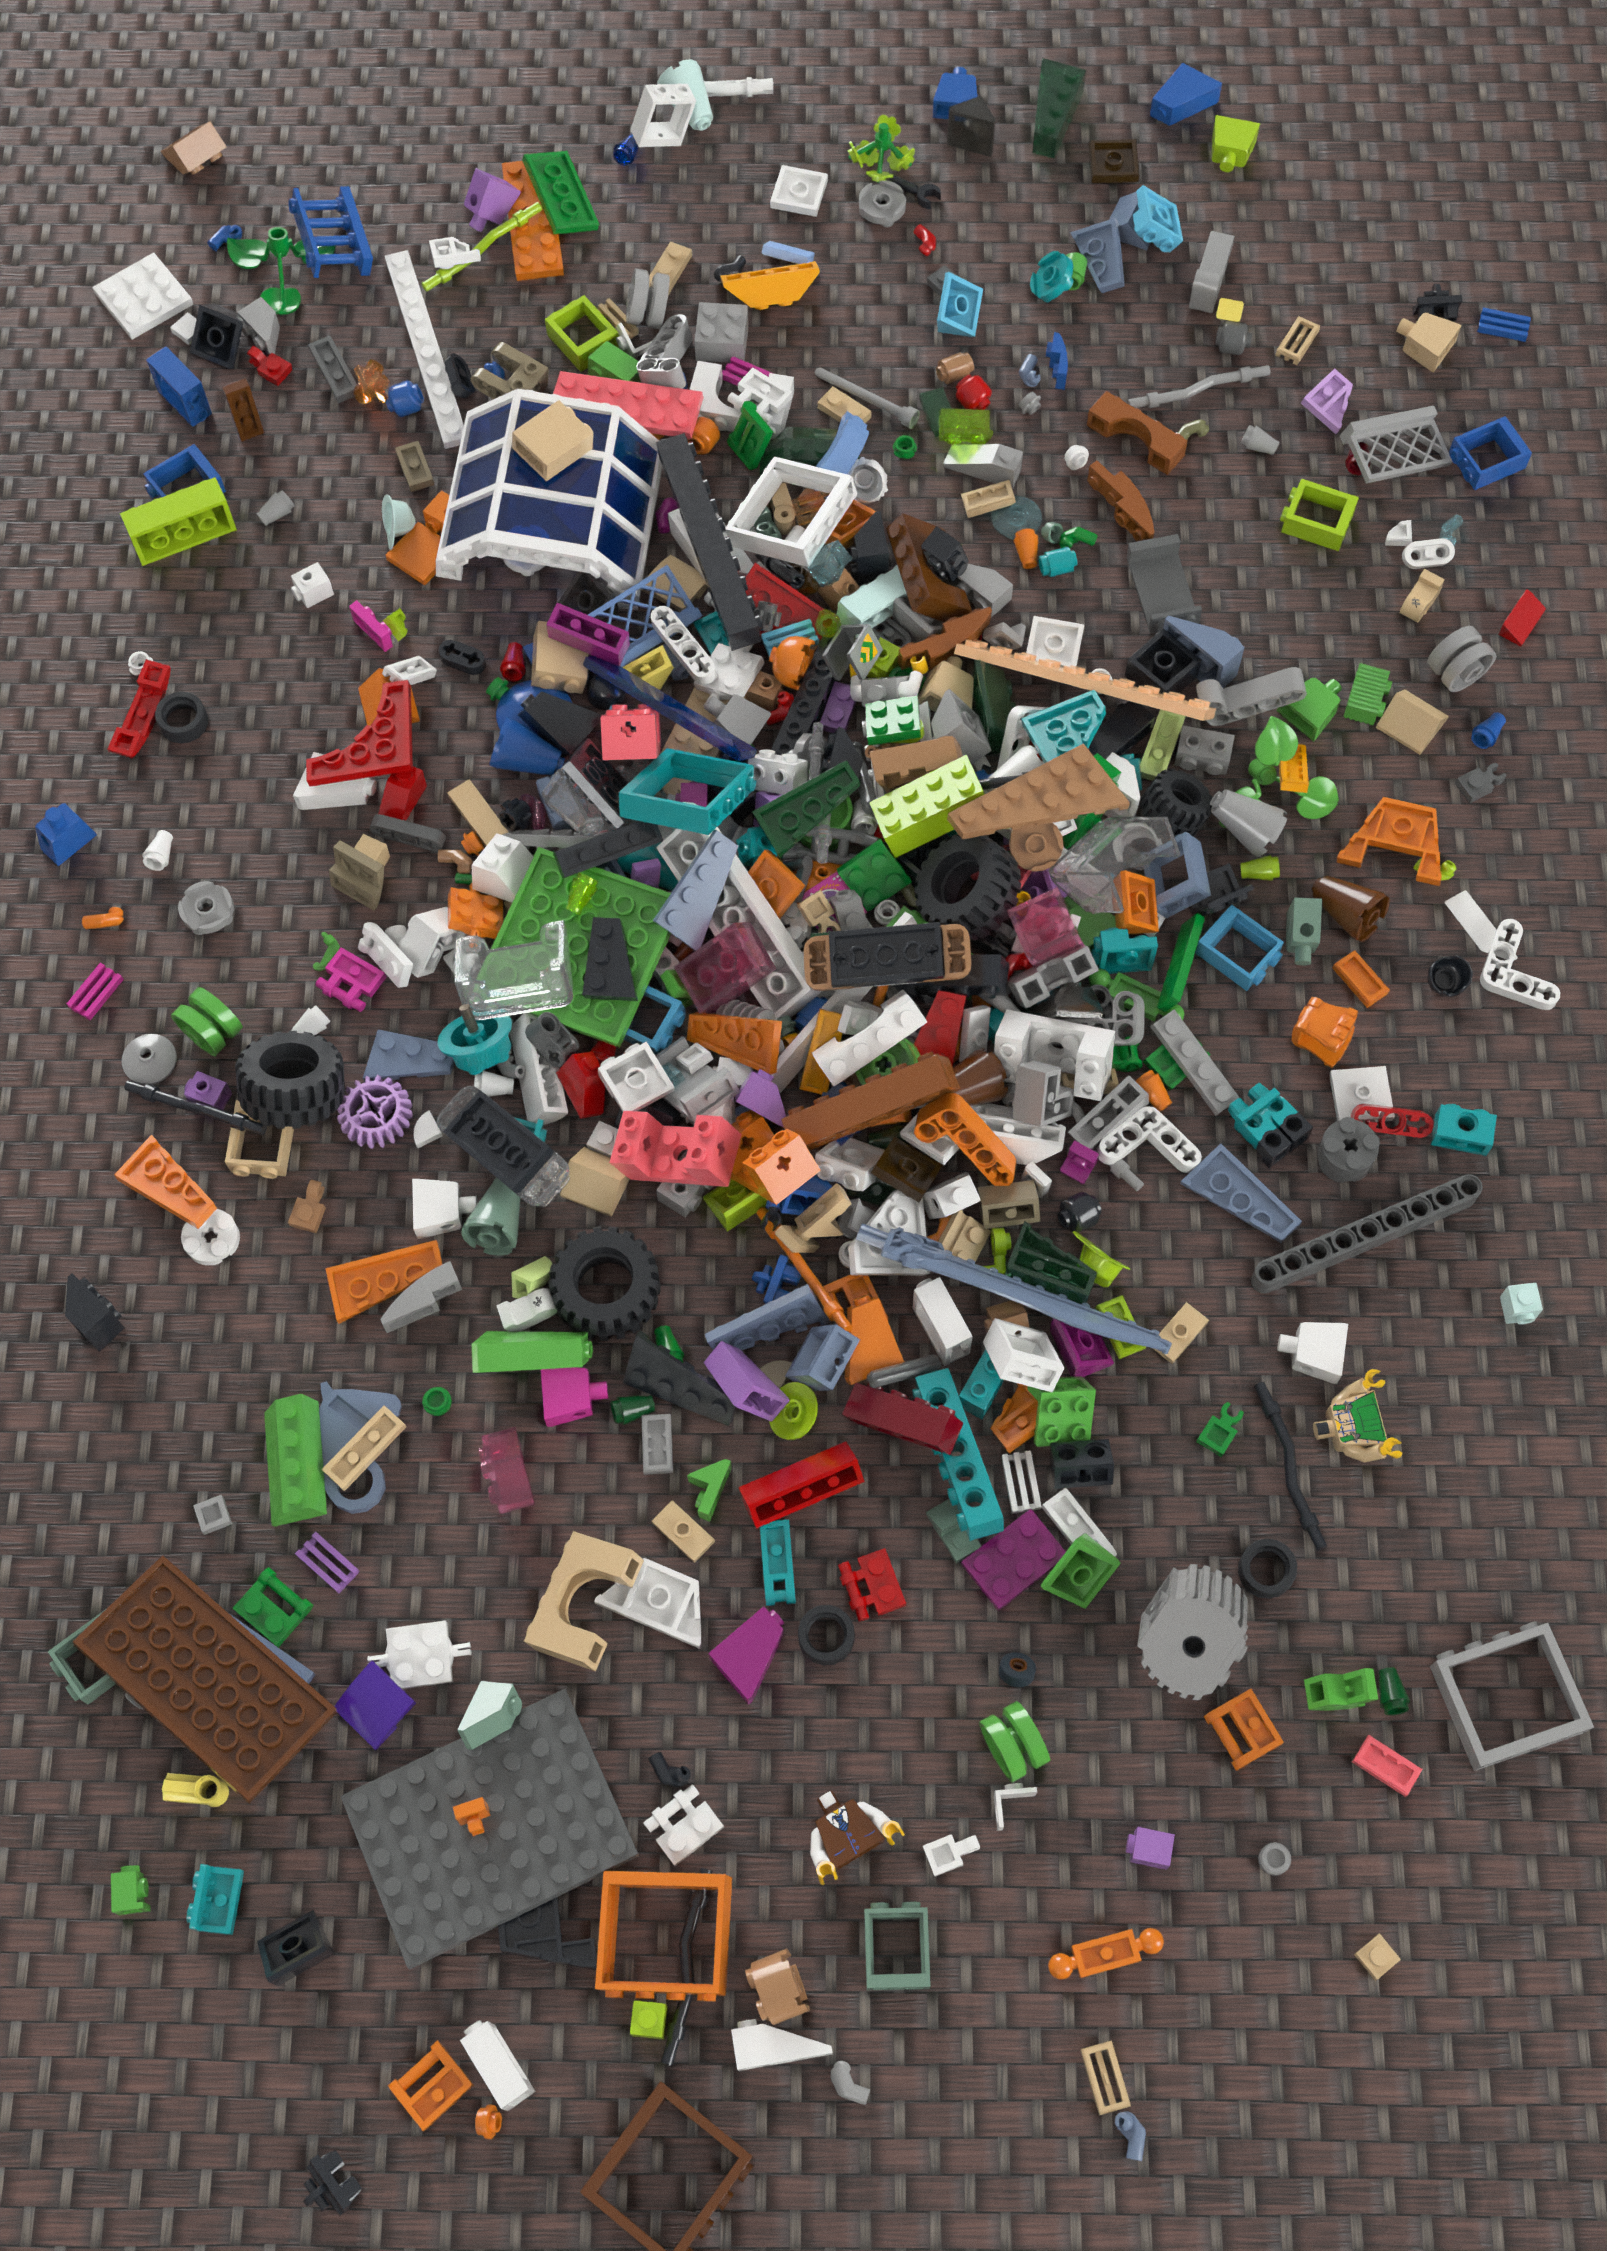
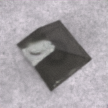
(1070, 1003)

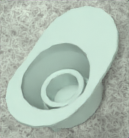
(396, 518)

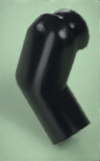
(732, 268)
(669, 1774)

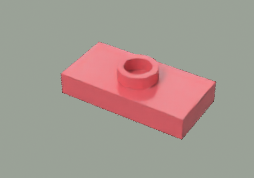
(1387, 1765)

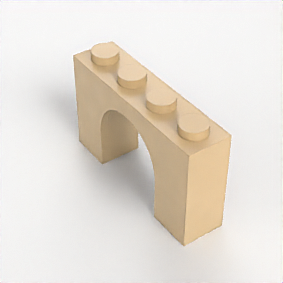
(582, 1561)

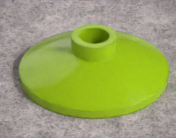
(789, 1424)

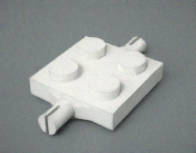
(733, 672)
(420, 1654)

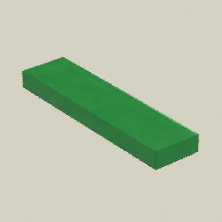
(1180, 962)

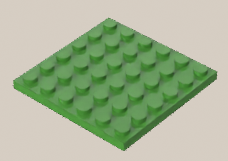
(544, 899)

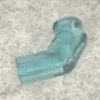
(1449, 527)

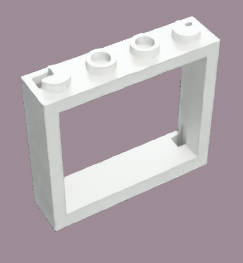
(841, 495)

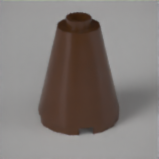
(1351, 905)
(981, 1078)

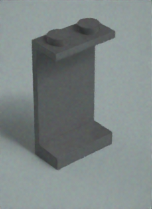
(1161, 581)

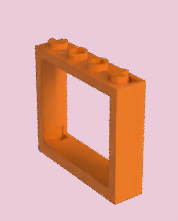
(608, 1932)

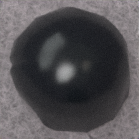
(603, 693)
(1449, 976)

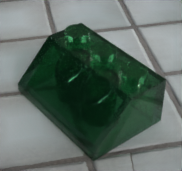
(992, 702)

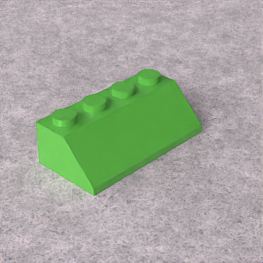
(295, 1460)

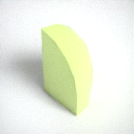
(530, 1277)

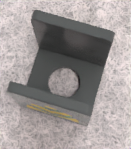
(848, 649)

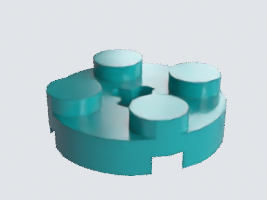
(1052, 276)

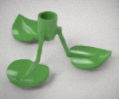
(1279, 744)

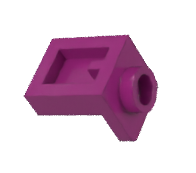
(1079, 1162)

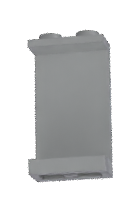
(702, 1090)

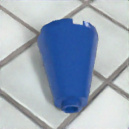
(524, 751)

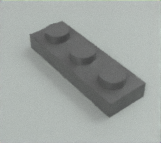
(333, 368)

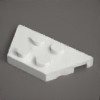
(660, 1601)

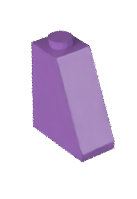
(745, 1382)

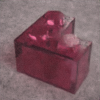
(505, 1466)

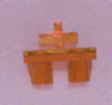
(371, 382)

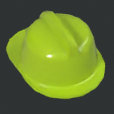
(1104, 1265)

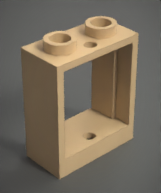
(264, 1168)

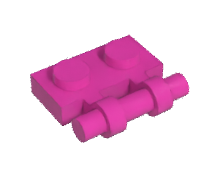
(354, 972)

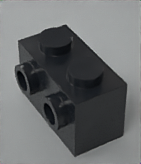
(945, 554)

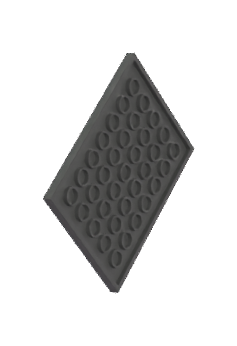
(545, 1833)

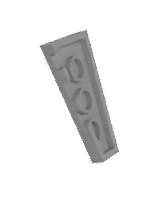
(543, 839)

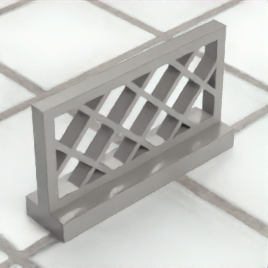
(1390, 428)

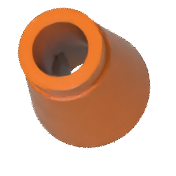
(1027, 547)
(1154, 1087)

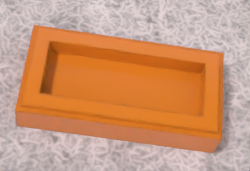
(1361, 979)

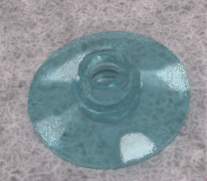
(1009, 522)

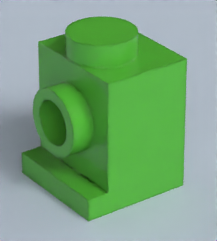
(128, 1891)

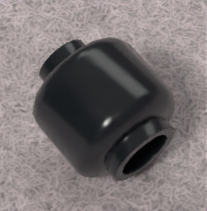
(1079, 1212)

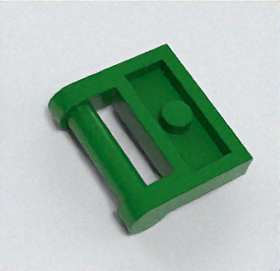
(755, 438)
(266, 1615)

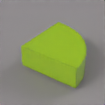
(396, 624)

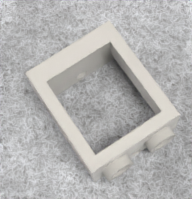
(672, 132)
(941, 1320)
(1023, 1357)
(496, 2064)

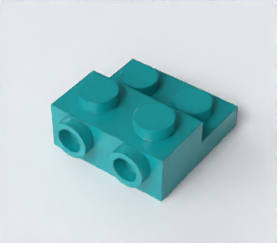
(1120, 954)

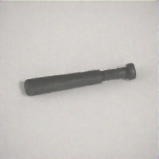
(866, 789)

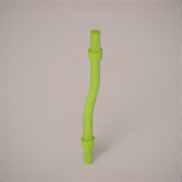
(518, 219)

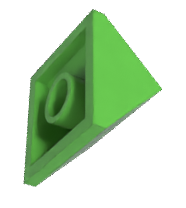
(1081, 1571)

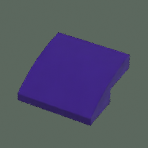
(374, 1704)

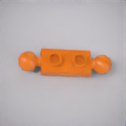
(1105, 1953)

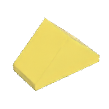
(652, 667)

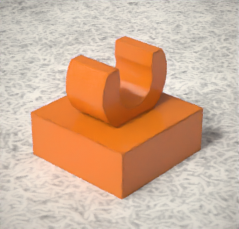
(471, 1814)

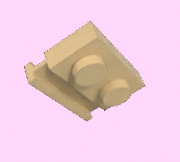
(964, 1236)

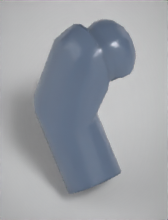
(1026, 371)
(1134, 2132)

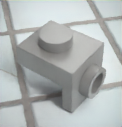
(849, 910)

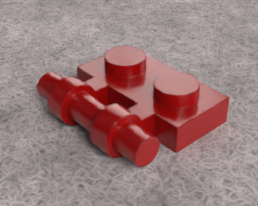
(880, 1581)

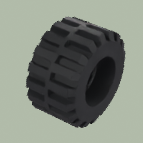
(1178, 798)

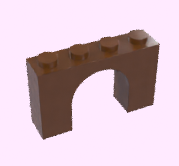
(924, 590)

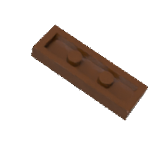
(243, 409)

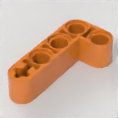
(969, 1134)

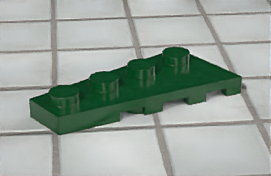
(801, 809)

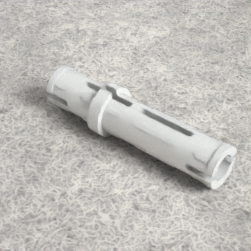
(739, 87)

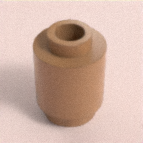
(954, 367)

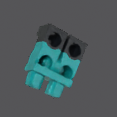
(1270, 1124)

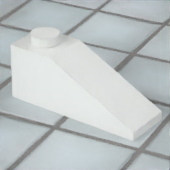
(766, 2046)

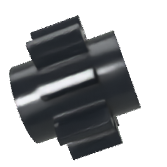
(515, 814)

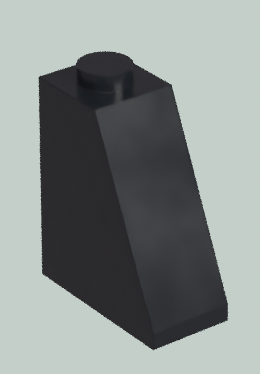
(558, 721)

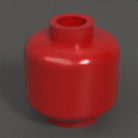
(973, 393)

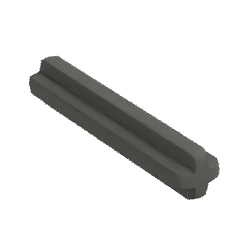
(904, 1371)

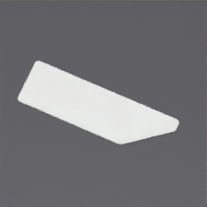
(1474, 922)

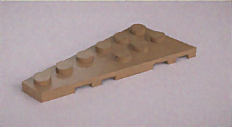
(1046, 795)

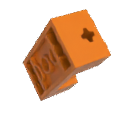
(770, 1162)

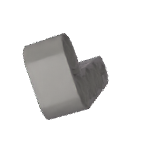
(1211, 272)
(661, 360)
(1253, 695)
(1120, 1020)

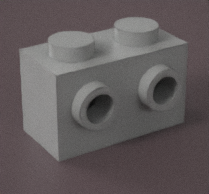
(1204, 750)
(680, 1196)

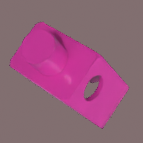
(569, 1394)

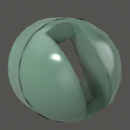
(1052, 528)

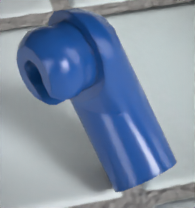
(222, 234)

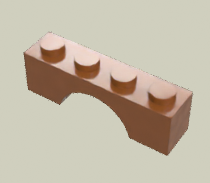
(1114, 416)

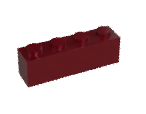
(903, 1418)

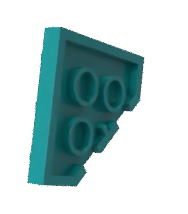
(1065, 725)

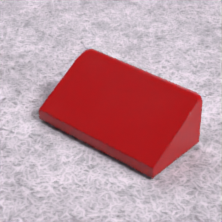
(1522, 618)

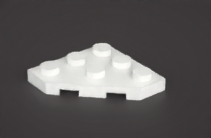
(894, 1213)

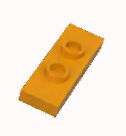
(1295, 772)
(825, 1029)

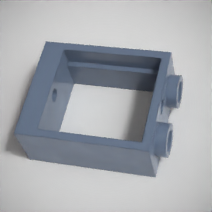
(1187, 892)
(816, 1358)

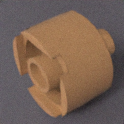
(778, 1987)

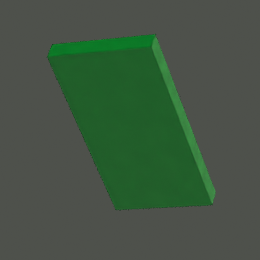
(560, 192)

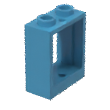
(1250, 929)
(673, 1019)

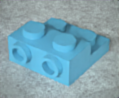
(1157, 220)

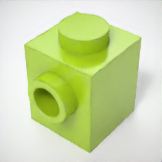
(886, 661)

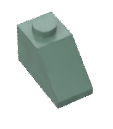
(489, 1713)

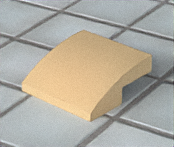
(686, 575)

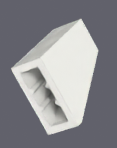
(333, 794)

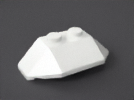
(1023, 1139)

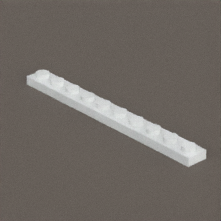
(426, 348)

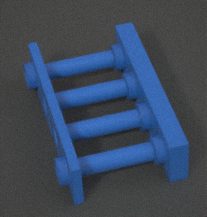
(348, 221)

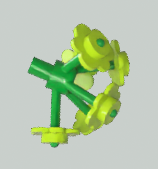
(867, 152)

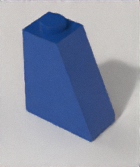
(1184, 95)

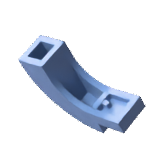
(846, 445)

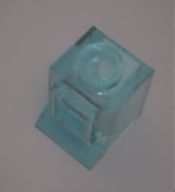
(829, 563)

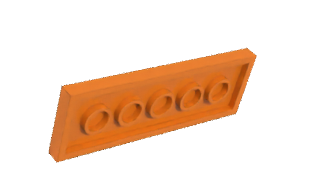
(533, 244)

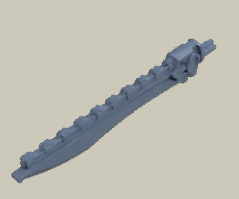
(927, 1254)

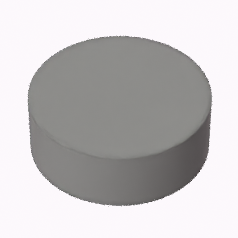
(1274, 1859)

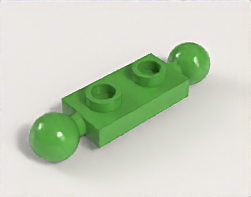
(1125, 983)

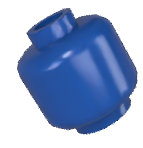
(404, 398)

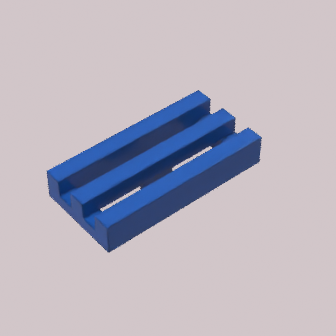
(1504, 321)

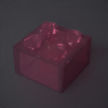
(1045, 927)

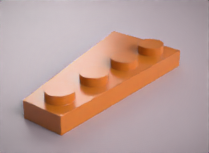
(166, 1183)

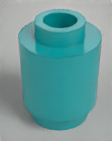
(1057, 562)

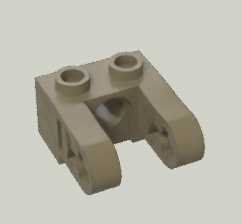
(527, 373)

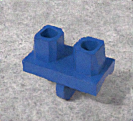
(783, 1273)

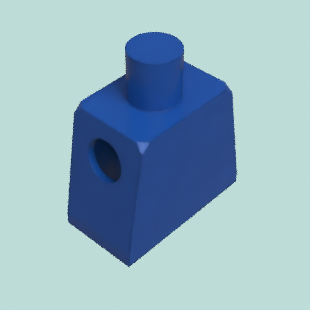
(952, 90)
(62, 833)

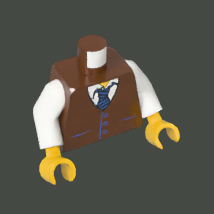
(847, 1833)

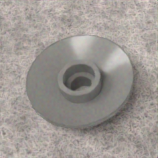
(150, 1069)

